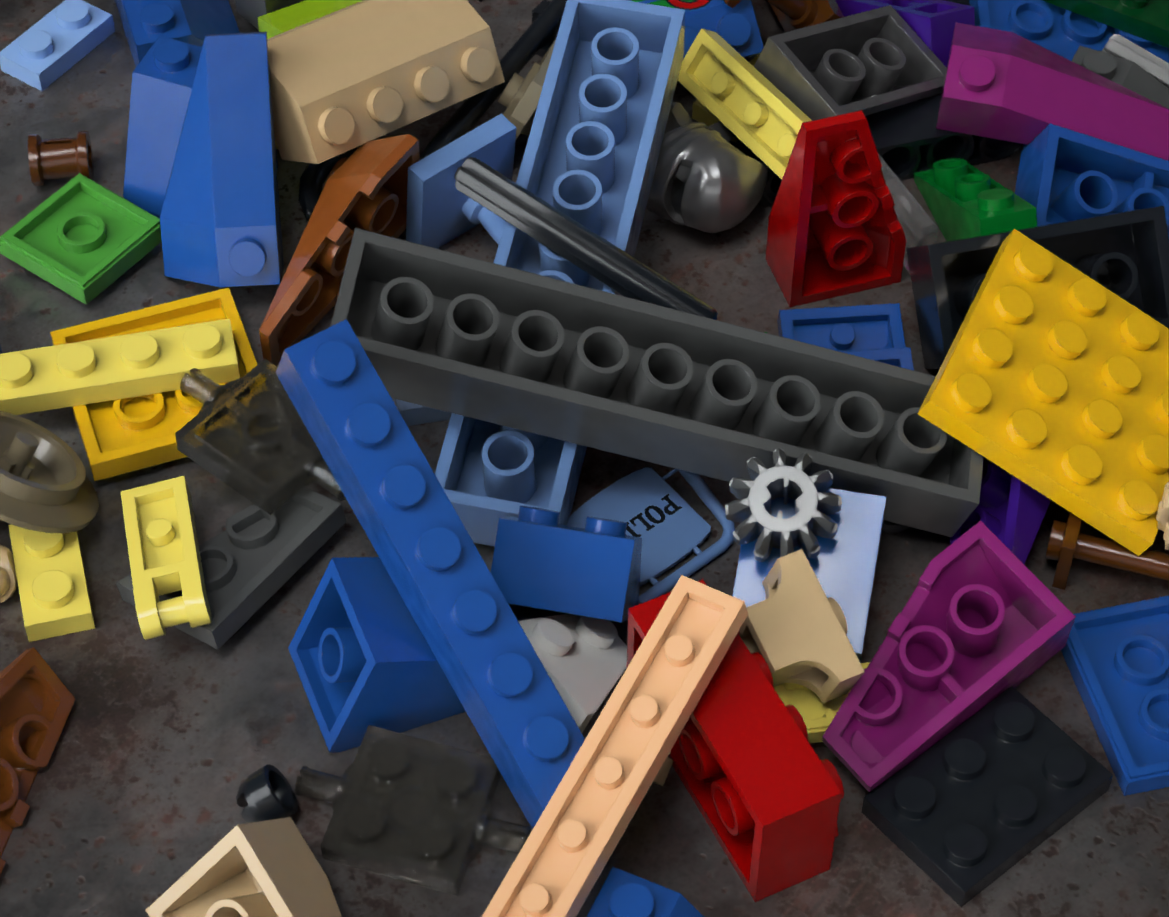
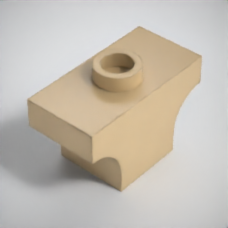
(801, 631)

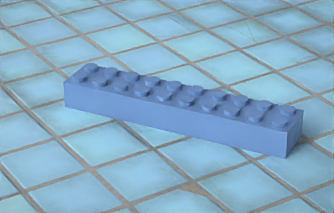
(595, 162)

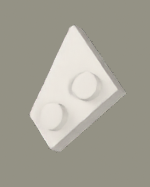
(580, 657)

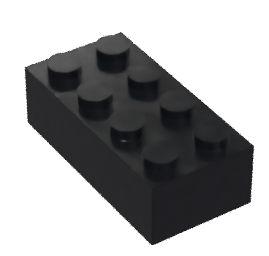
(1116, 249)

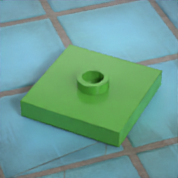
(82, 238)

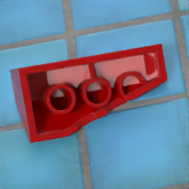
(834, 215)

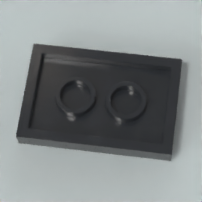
(986, 795)

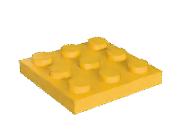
(142, 429)

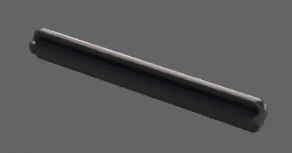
(573, 240)

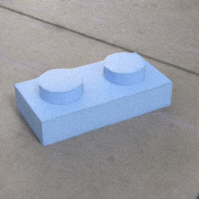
(56, 43)

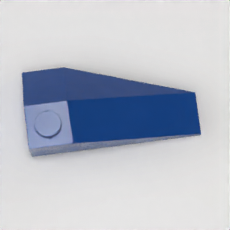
(1088, 177)
(223, 187)

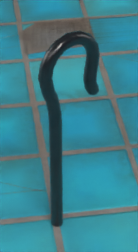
(465, 115)

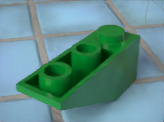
(971, 202)

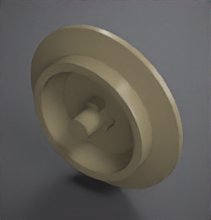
(42, 479)

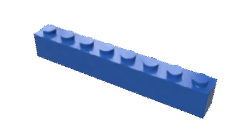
(433, 563)

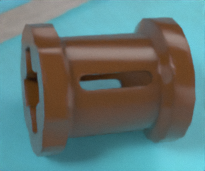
(60, 157)

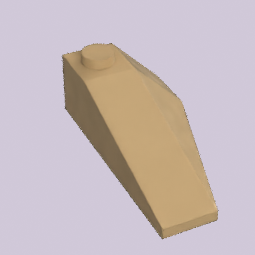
(252, 873)

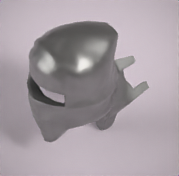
(717, 177)

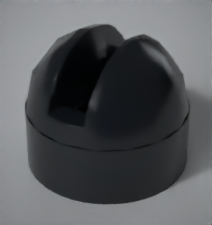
(266, 796)

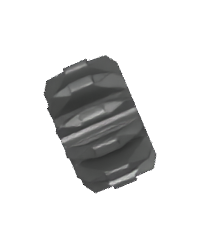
(811, 506)

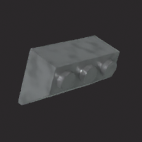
(852, 65)

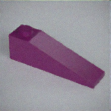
(1015, 89)
(952, 650)

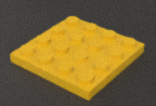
(1062, 390)

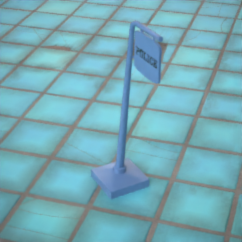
(641, 499)

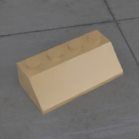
(374, 72)

